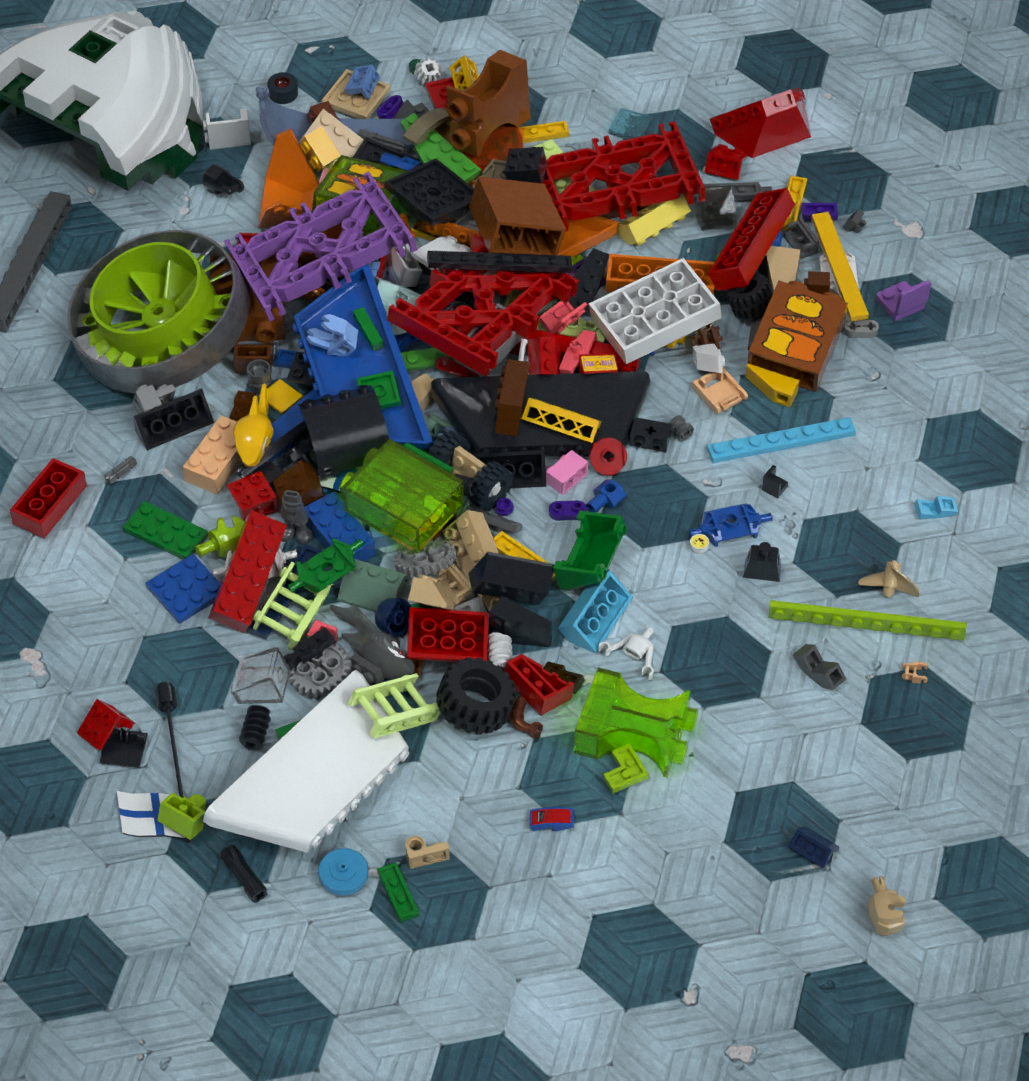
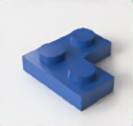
(404, 163)

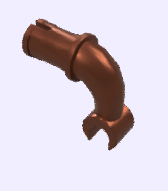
(517, 716)

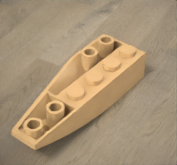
(471, 541)

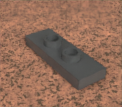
(500, 523)

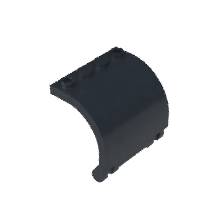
(344, 428)

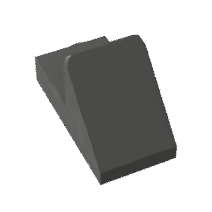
(408, 109)

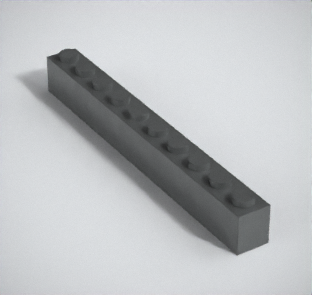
(31, 255)

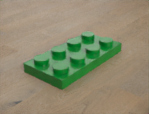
(165, 530)

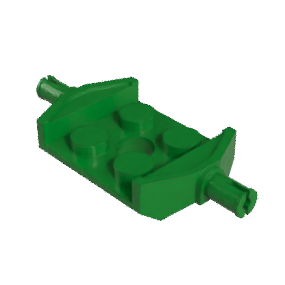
(338, 556)

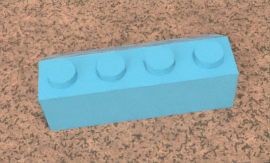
(595, 613)

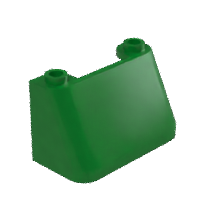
(592, 550)

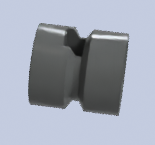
(258, 374)

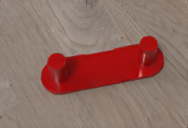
(450, 366)

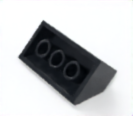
(512, 578)

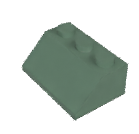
(370, 585)

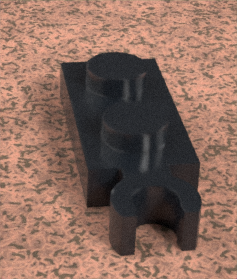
(310, 648)

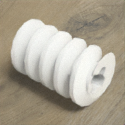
(499, 649)

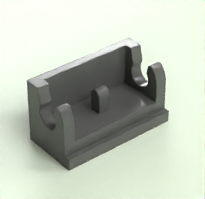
(802, 238)

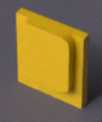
(282, 396)

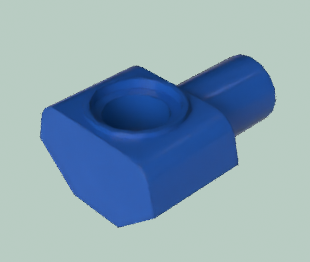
(608, 494)

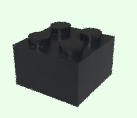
(526, 165)

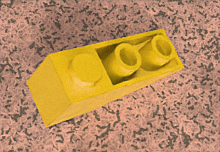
(775, 386)

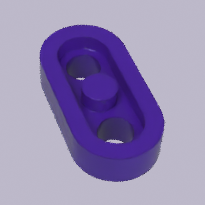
(390, 107)
(566, 510)

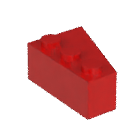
(538, 686)

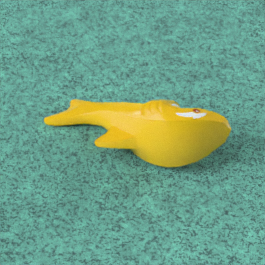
(254, 431)

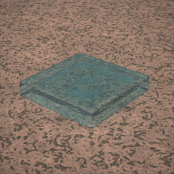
(630, 124)

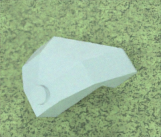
(390, 294)

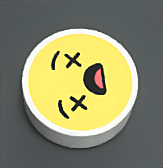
(699, 543)

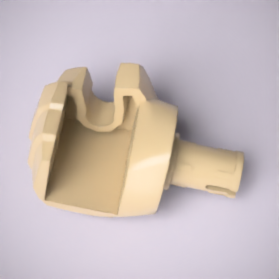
(881, 909)

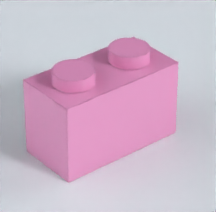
(566, 472)

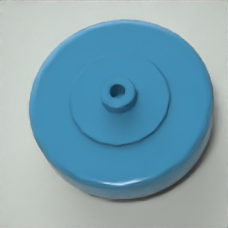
(343, 871)

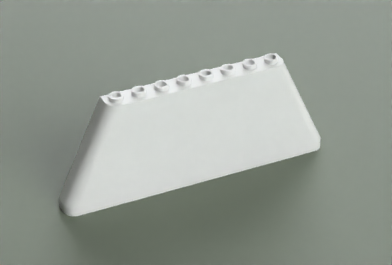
(311, 774)

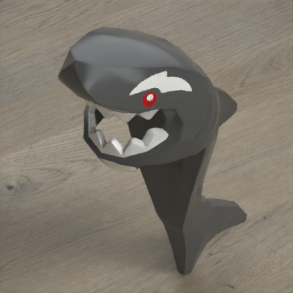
(375, 645)

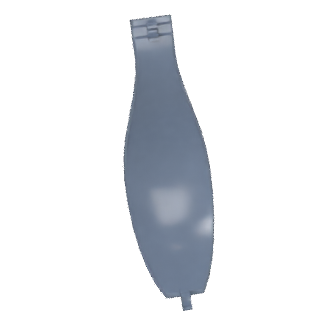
(278, 119)

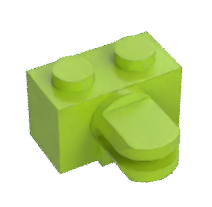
(183, 814)

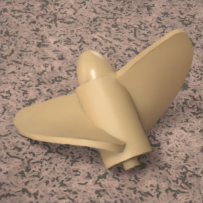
(891, 580)

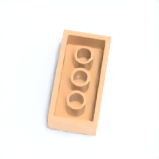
(213, 458)

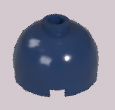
(393, 616)

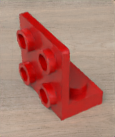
(725, 161)
(253, 494)
(101, 723)

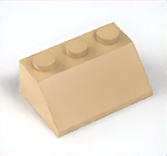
(429, 592)

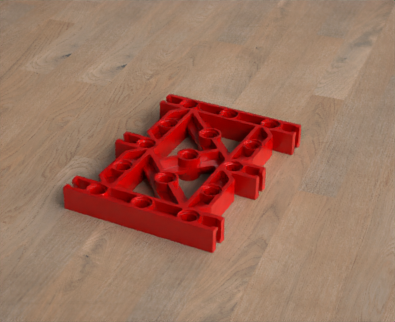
(623, 188)
(436, 326)

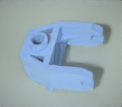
(340, 342)

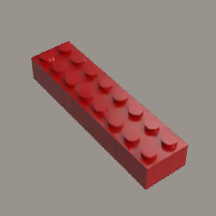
(751, 239)

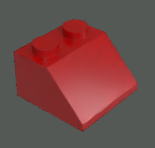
(544, 355)

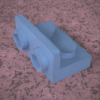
(363, 81)

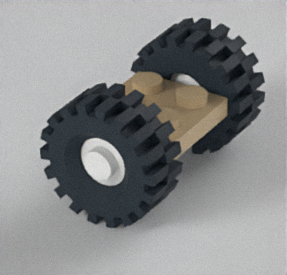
(491, 478)

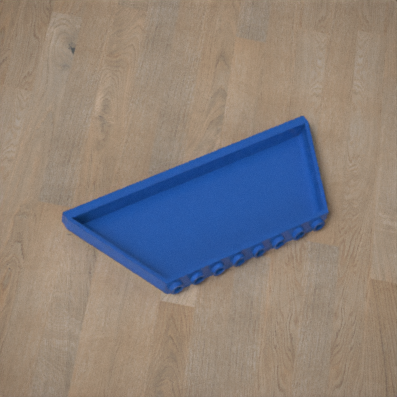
(338, 373)

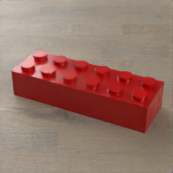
(247, 571)

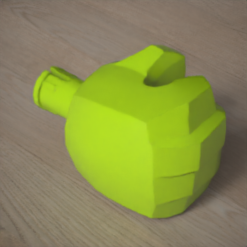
(221, 538)

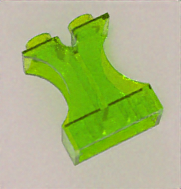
(621, 716)

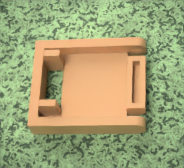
(721, 394)

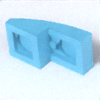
(938, 508)

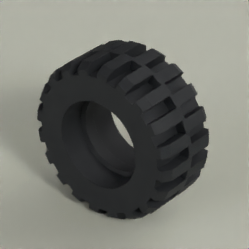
(467, 712)

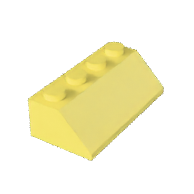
(651, 220)

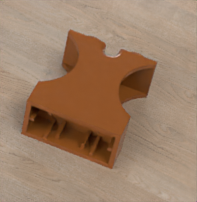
(492, 100)

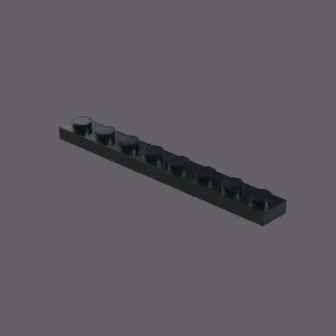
(499, 261)

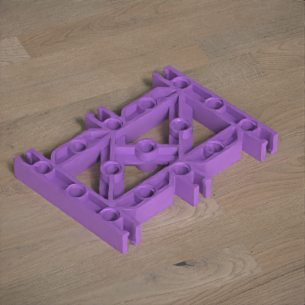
(334, 255)

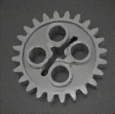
(430, 558)
(321, 672)

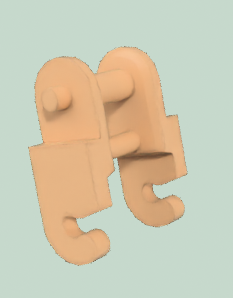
(914, 666)

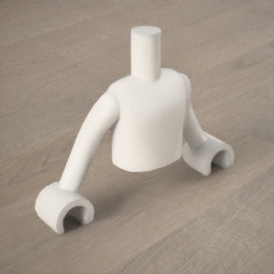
(634, 647)

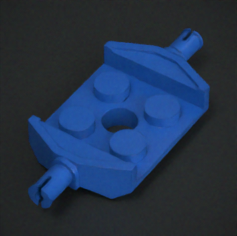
(718, 529)

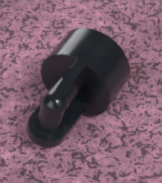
(220, 180)

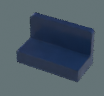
(813, 846)

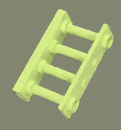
(302, 621)
(394, 721)

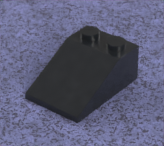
(520, 624)

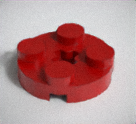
(616, 462)

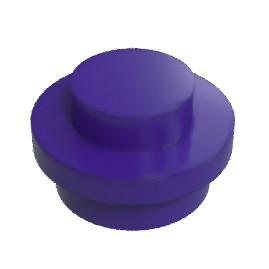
(504, 507)

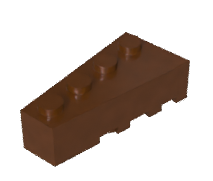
(511, 396)

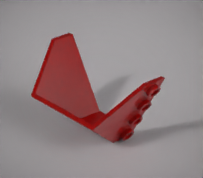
(765, 123)

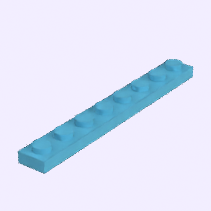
(781, 440)

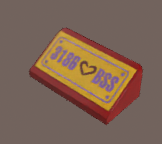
(597, 363)

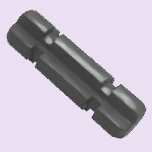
(120, 470)

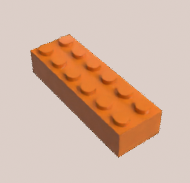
(628, 268)

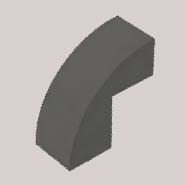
(822, 672)

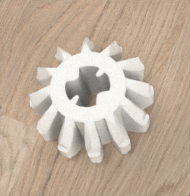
(428, 71)

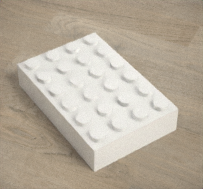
(655, 310)

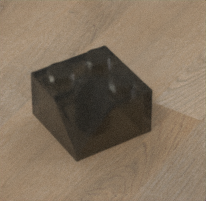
(717, 209)

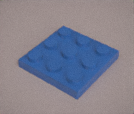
(184, 588)

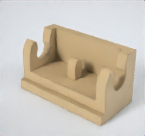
(455, 584)

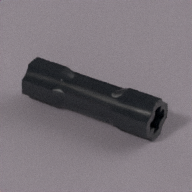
(235, 862)

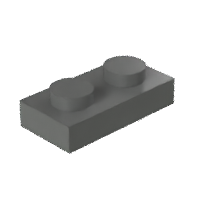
(370, 671)

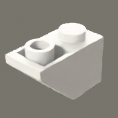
(708, 358)

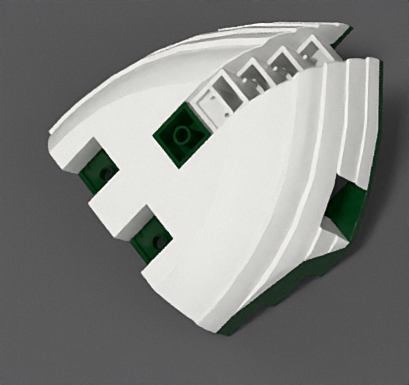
(123, 85)

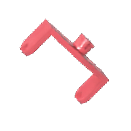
(580, 345)

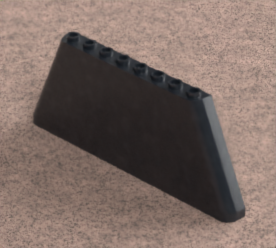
(606, 397)

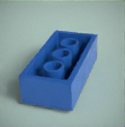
(330, 521)

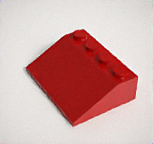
(447, 634)

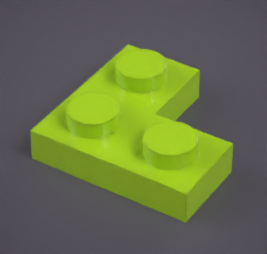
(629, 771)

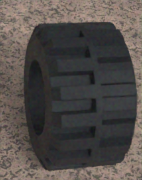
(752, 299)

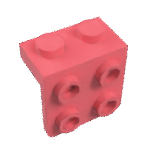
(561, 316)

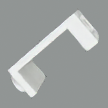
(228, 132)

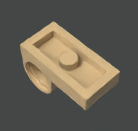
(425, 855)

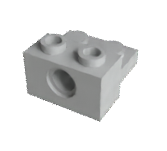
(147, 398)

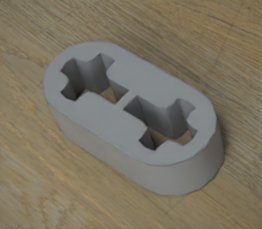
(861, 329)

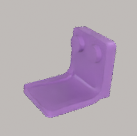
(903, 299)

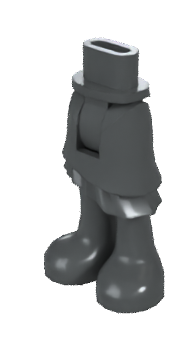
(295, 514)

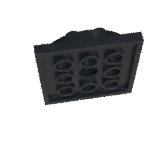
(431, 193)

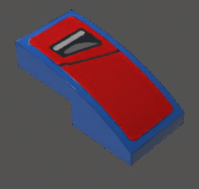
(552, 817)

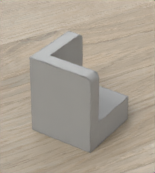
(475, 604)

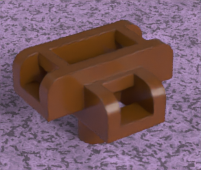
(704, 337)

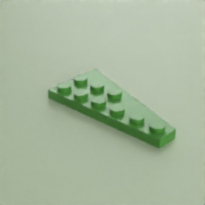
(437, 147)

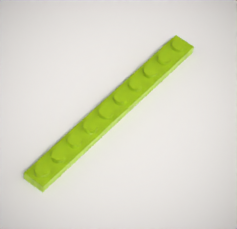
(867, 620)

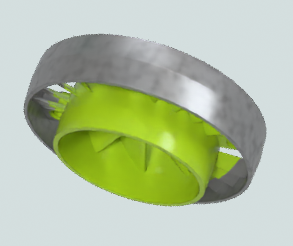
(184, 321)

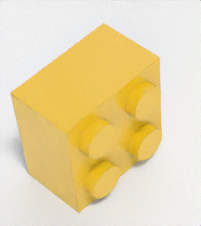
(319, 149)

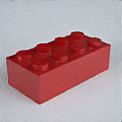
(48, 498)

